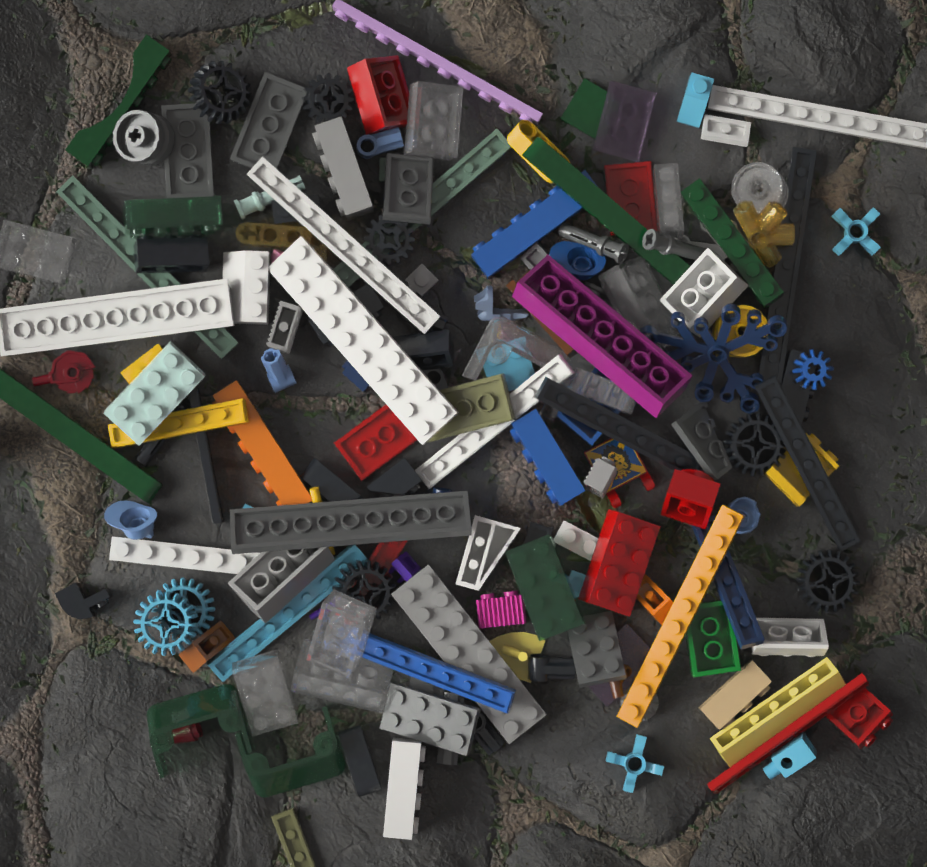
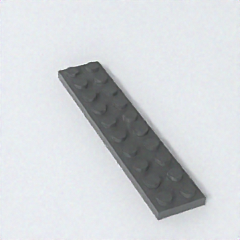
(350, 522)

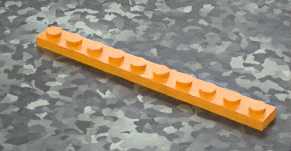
(680, 616)

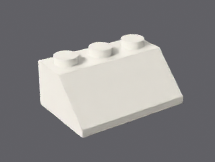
(248, 285)
(792, 637)

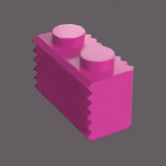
(500, 610)

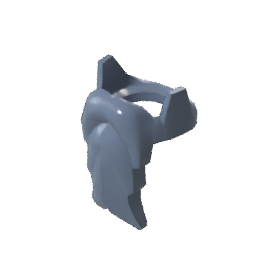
(485, 308)

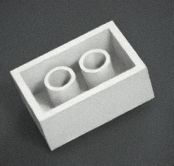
(704, 290)

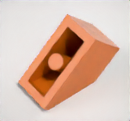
(654, 599)

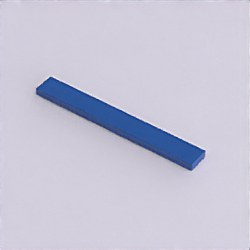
(439, 673)

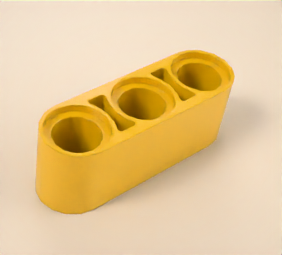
(521, 138)

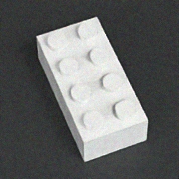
(402, 788)

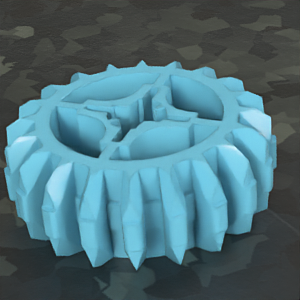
(198, 609)
(165, 634)

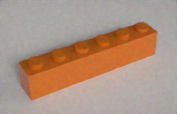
(265, 451)

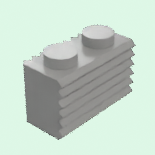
(284, 327)
(600, 476)

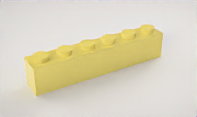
(777, 712)

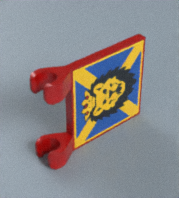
(628, 467)

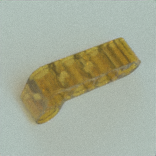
(282, 236)

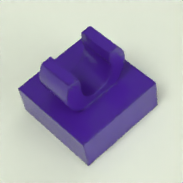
(405, 567)

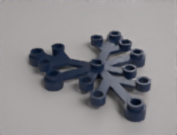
(735, 380)

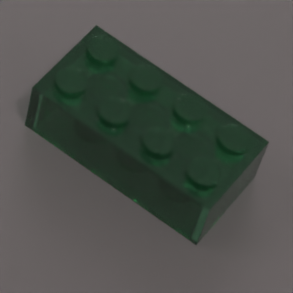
(172, 215)
(545, 587)

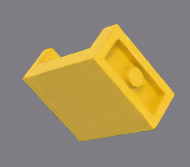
(788, 478)

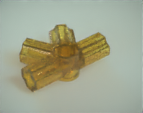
(770, 228)

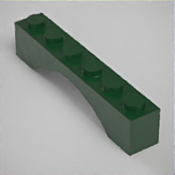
(147, 63)
(732, 243)

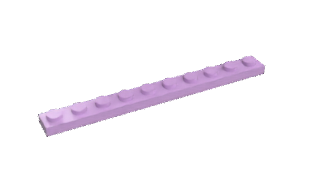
(427, 57)

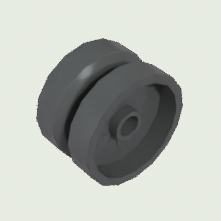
(143, 137)

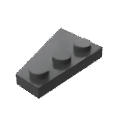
(699, 436)

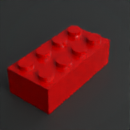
(619, 562)

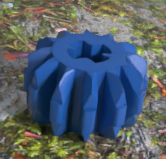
(812, 360)

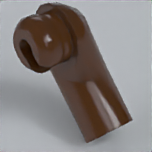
(616, 686)

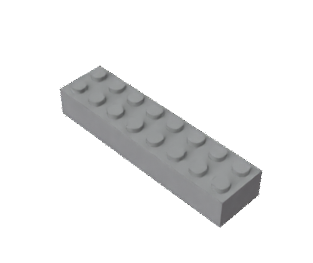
(465, 646)

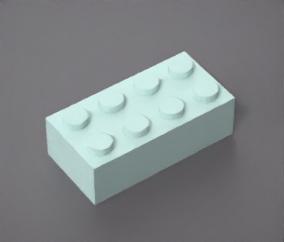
(154, 393)

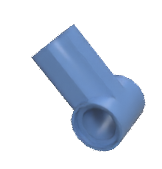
(382, 142)
(277, 370)

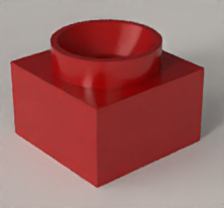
(690, 497)

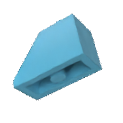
(695, 100)

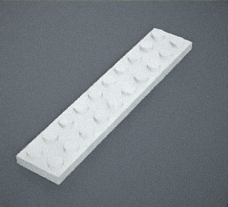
(115, 317)
(362, 340)

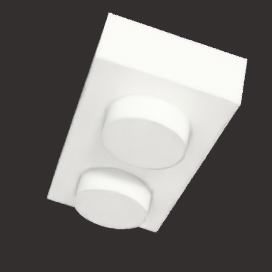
(725, 130)
(576, 540)

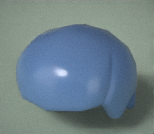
(748, 508)

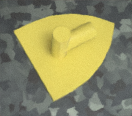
(515, 651)

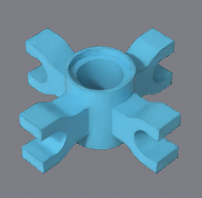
(843, 219)
(646, 766)

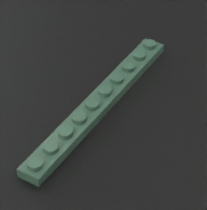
(444, 190)
(113, 234)

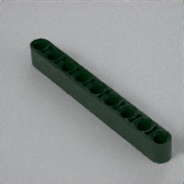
(601, 207)
(78, 438)

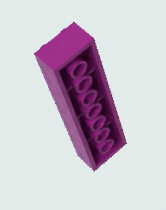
(602, 336)

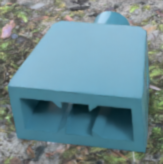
(799, 750)

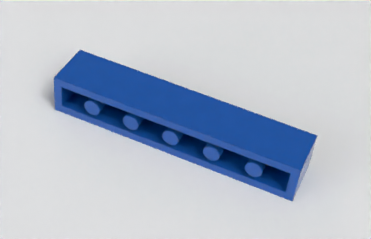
(525, 230)

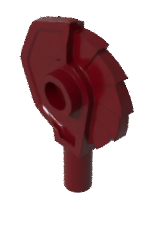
(70, 371)

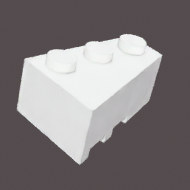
(484, 550)

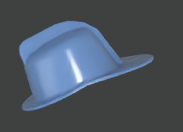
(132, 518)

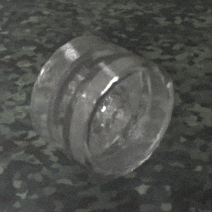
(756, 176)

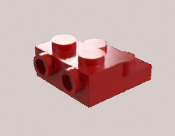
(861, 718)

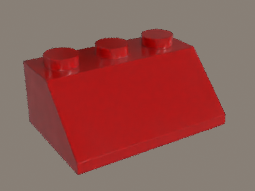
(380, 93)

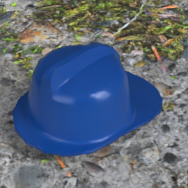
(578, 259)

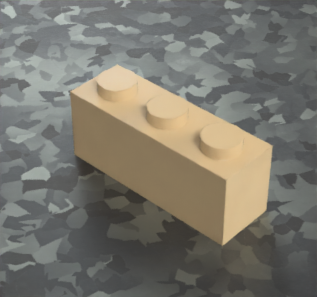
(736, 695)

